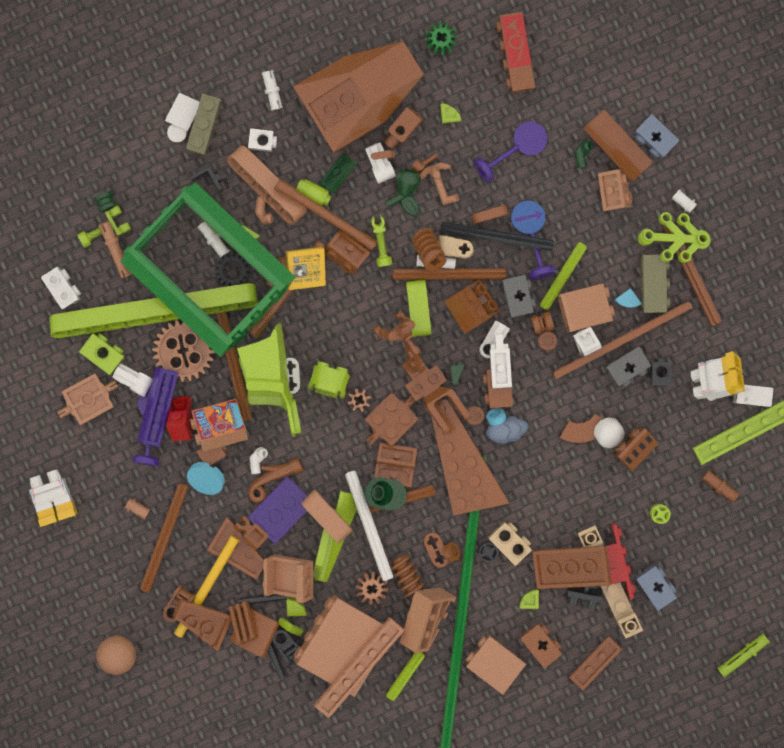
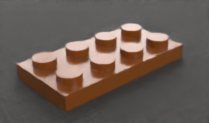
(571, 567)

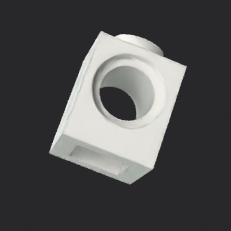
(255, 134)

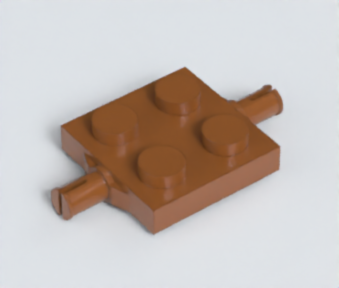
(391, 419)

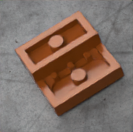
(396, 463)
(265, 630)

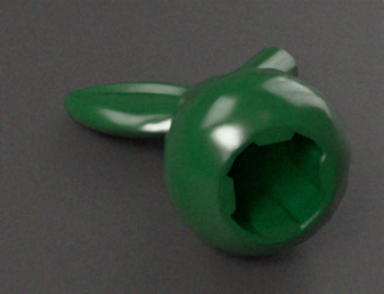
(407, 182)

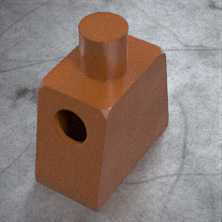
(410, 121)

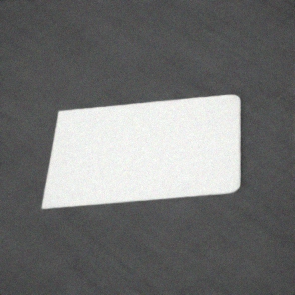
(182, 111)

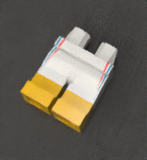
(719, 377)
(52, 499)

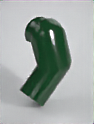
(580, 153)

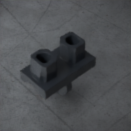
(590, 594)

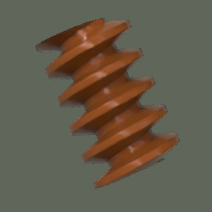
(429, 249)
(406, 574)

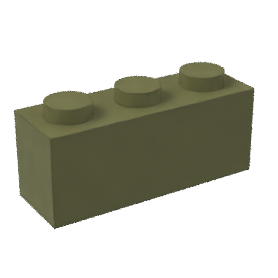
(204, 125)
(654, 284)

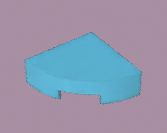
(628, 299)

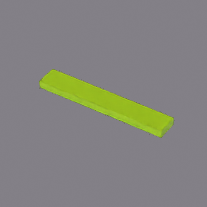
(740, 433)

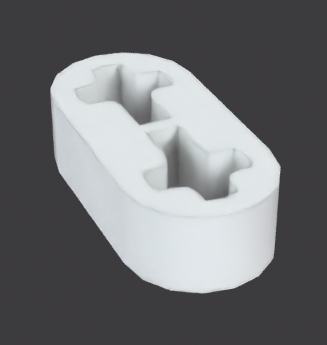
(296, 374)

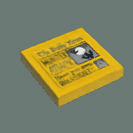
(307, 267)

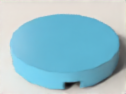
(205, 478)

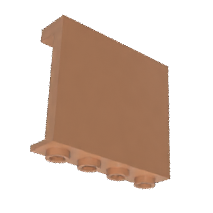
(335, 640)

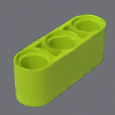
(418, 307)

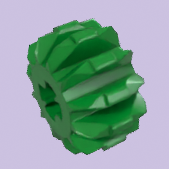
(442, 32)

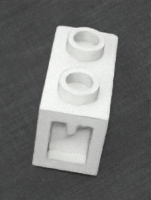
(586, 341)
(754, 396)

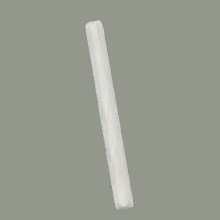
(369, 525)

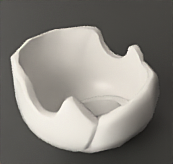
(609, 433)

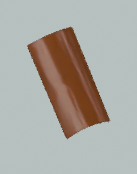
(618, 145)

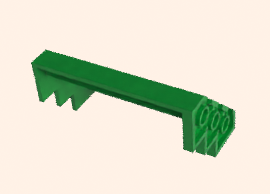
(238, 239)

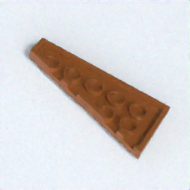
(465, 470)

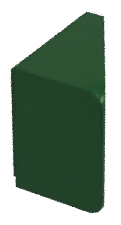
(455, 372)

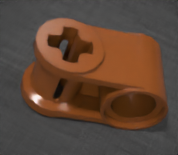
(175, 599)

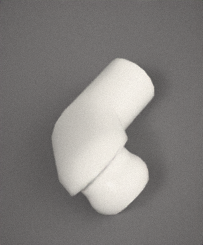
(255, 459)

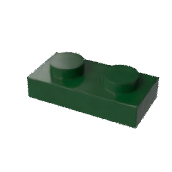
(338, 173)

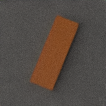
(595, 663)

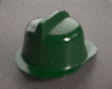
(385, 493)

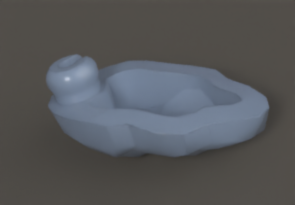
(508, 431)

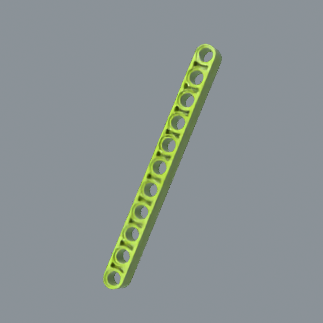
(149, 311)

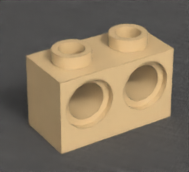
(506, 546)

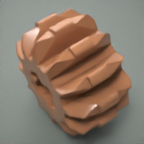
(370, 581)

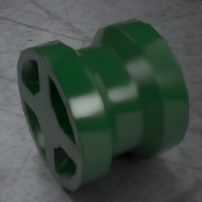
(105, 201)

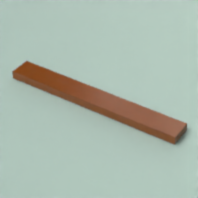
(622, 339)

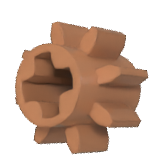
(357, 395)

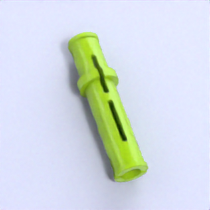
(743, 655)

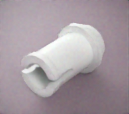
(684, 201)

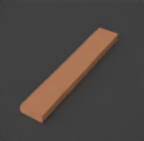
(359, 667)

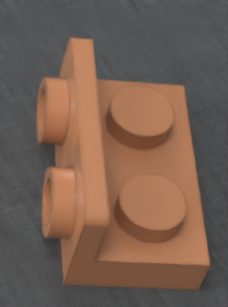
(614, 190)

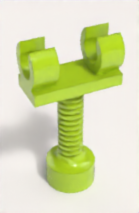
(86, 238)
(384, 259)

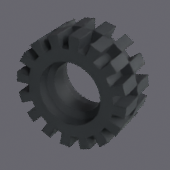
(232, 258)

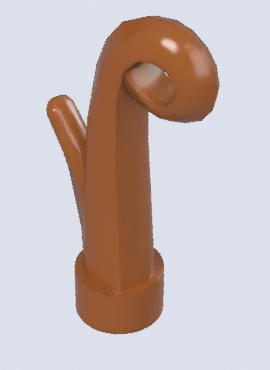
(275, 472)

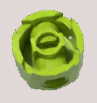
(328, 380)

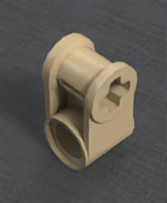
(451, 247)

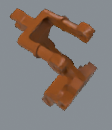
(423, 382)

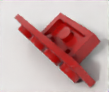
(618, 568)

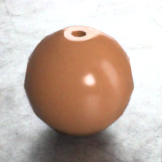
(116, 655)

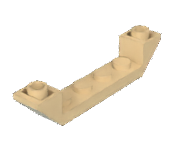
(614, 593)

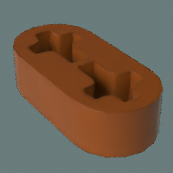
(489, 214)
(431, 551)

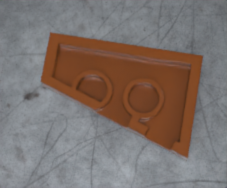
(243, 555)
(203, 621)

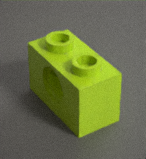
(92, 348)

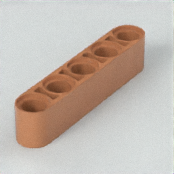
(263, 183)

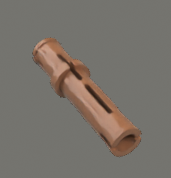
(111, 241)

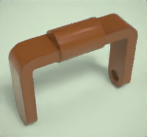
(383, 154)

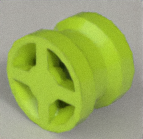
(662, 516)

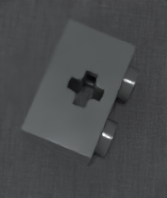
(510, 289)
(634, 357)

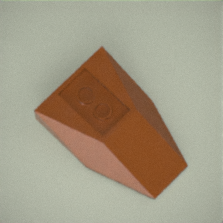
(359, 92)

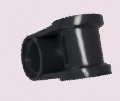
(286, 647)

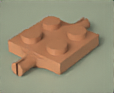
(88, 399)

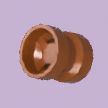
(537, 323)

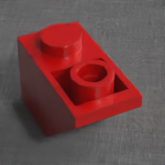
(179, 419)

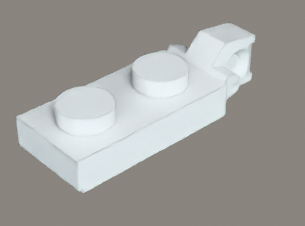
(500, 363)

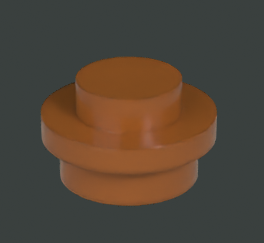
(476, 415)

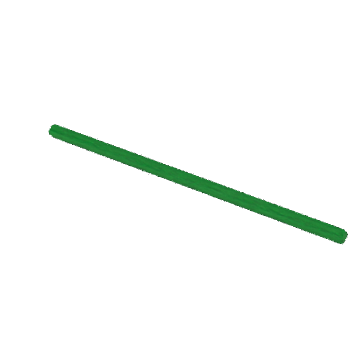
(459, 631)

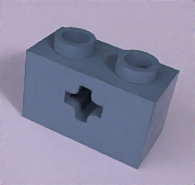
(666, 139)
(646, 581)

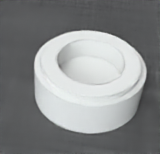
(176, 134)

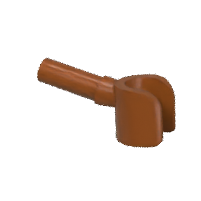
(418, 166)

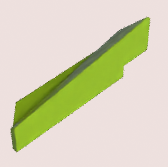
(328, 546)

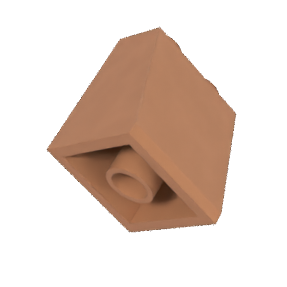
(585, 307)

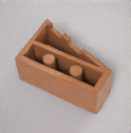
(424, 617)

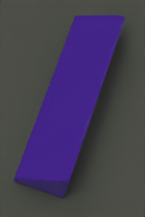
(157, 406)

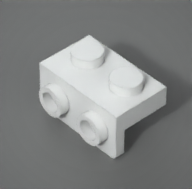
(60, 287)

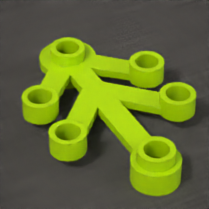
(677, 237)

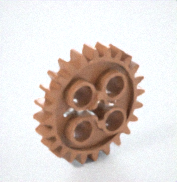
(166, 354)

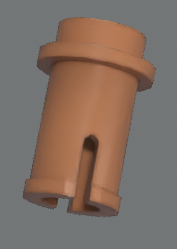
(137, 508)

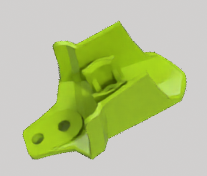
(267, 375)

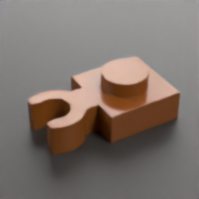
(253, 535)

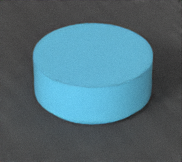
(496, 416)

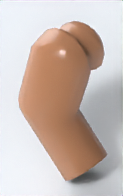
(261, 213)

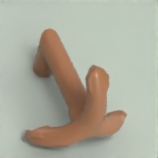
(435, 173)

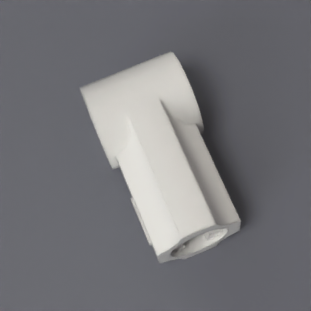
(381, 167)
(497, 328)
(136, 381)

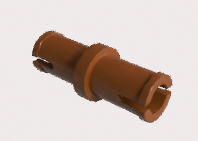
(720, 486)

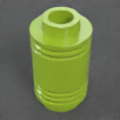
(314, 192)

